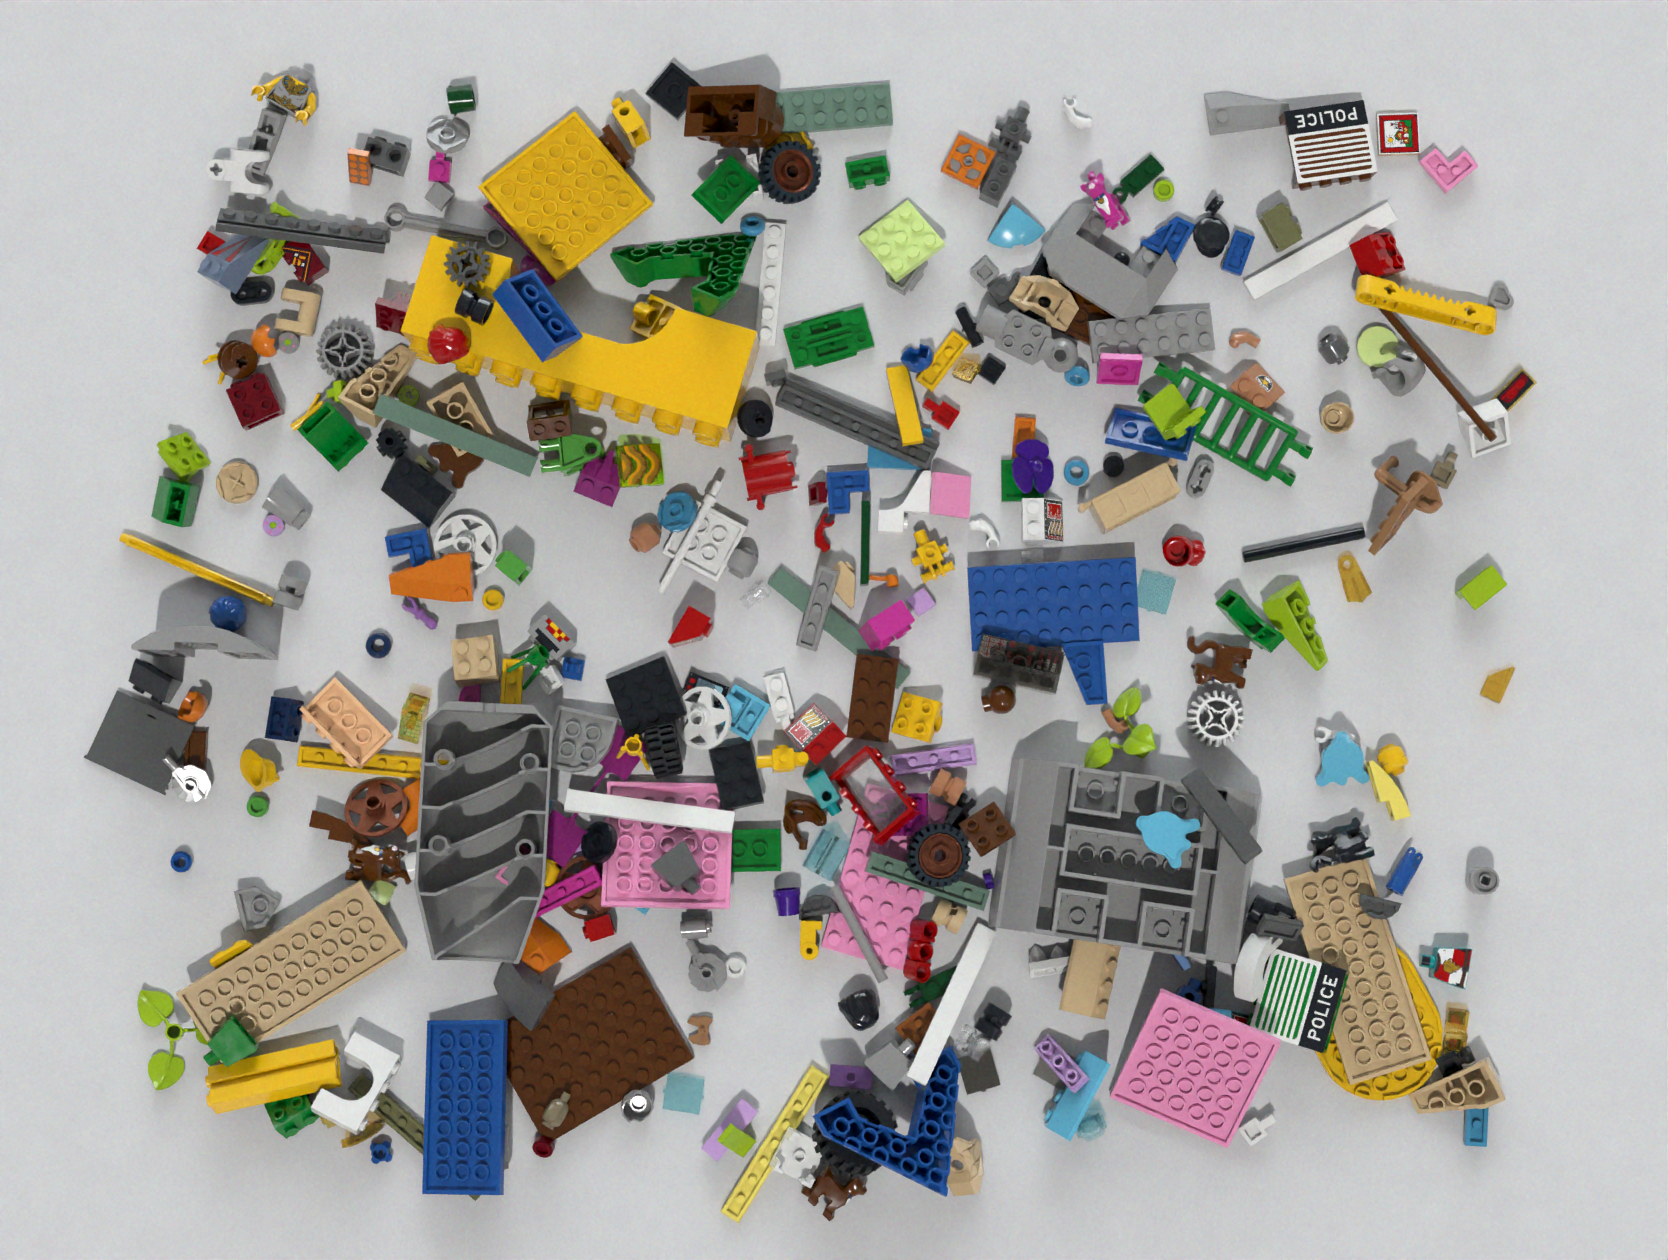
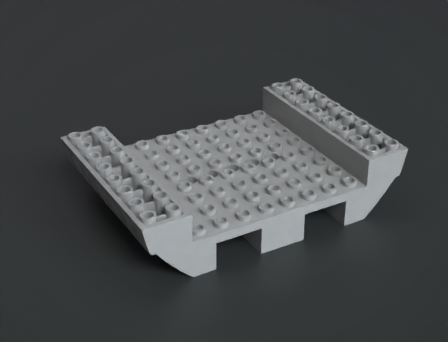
(1054, 892)

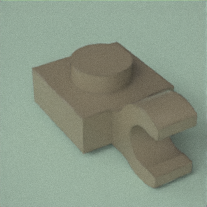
(1443, 472)

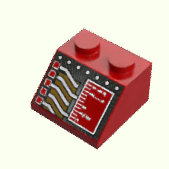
(691, 628)
(815, 733)

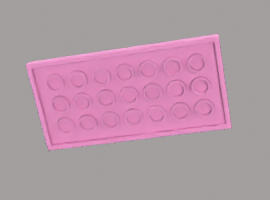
(879, 904)

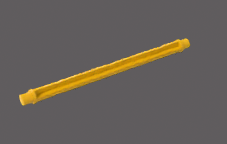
(196, 569)

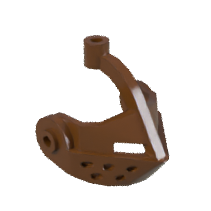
(811, 813)

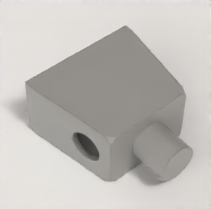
(891, 1062)

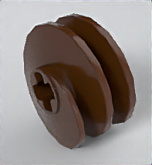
(236, 350)

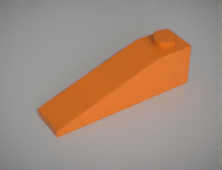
(442, 579)
(543, 948)

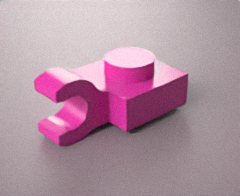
(439, 169)

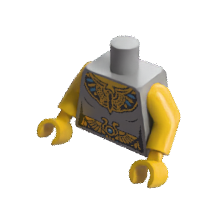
(290, 95)

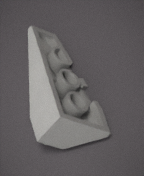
(1239, 113)

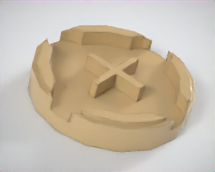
(237, 483)

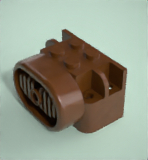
(733, 115)

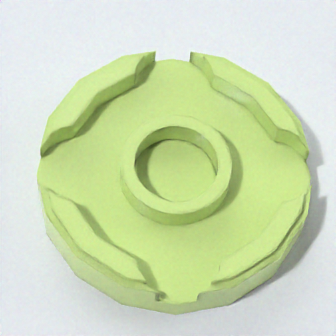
(1376, 346)

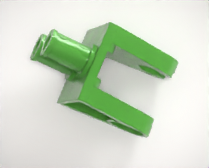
(572, 451)

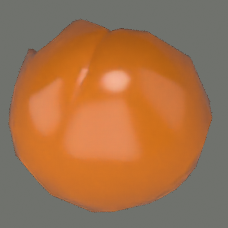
(262, 343)
(193, 707)

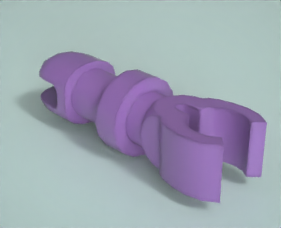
(420, 614)

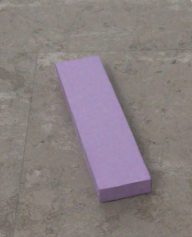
(933, 759)

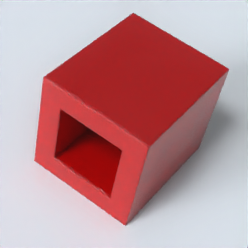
(599, 928)

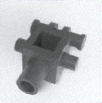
(1012, 133)

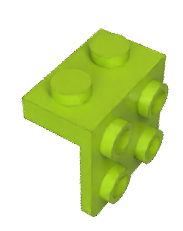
(1172, 413)

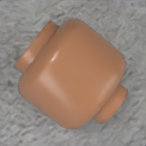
(644, 537)

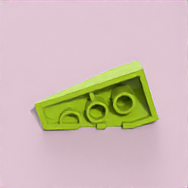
(1290, 615)

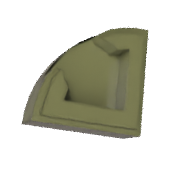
(426, 464)

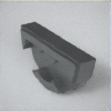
(817, 906)
(1377, 907)

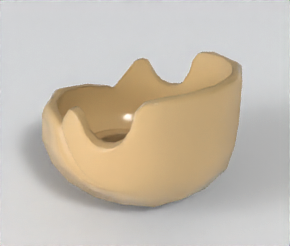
(1337, 417)

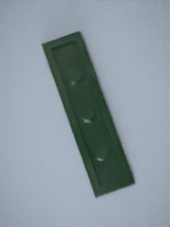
(865, 530)

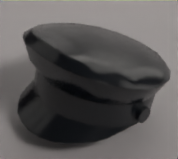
(1211, 236)

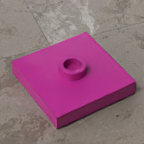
(1119, 369)

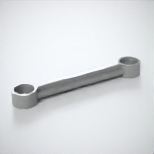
(445, 229)

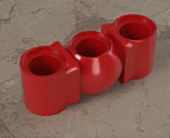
(920, 950)

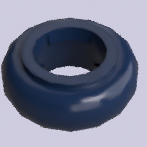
(387, 645)

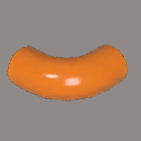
(410, 822)

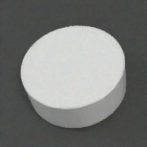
(735, 967)

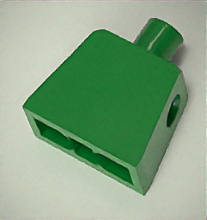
(230, 1043)

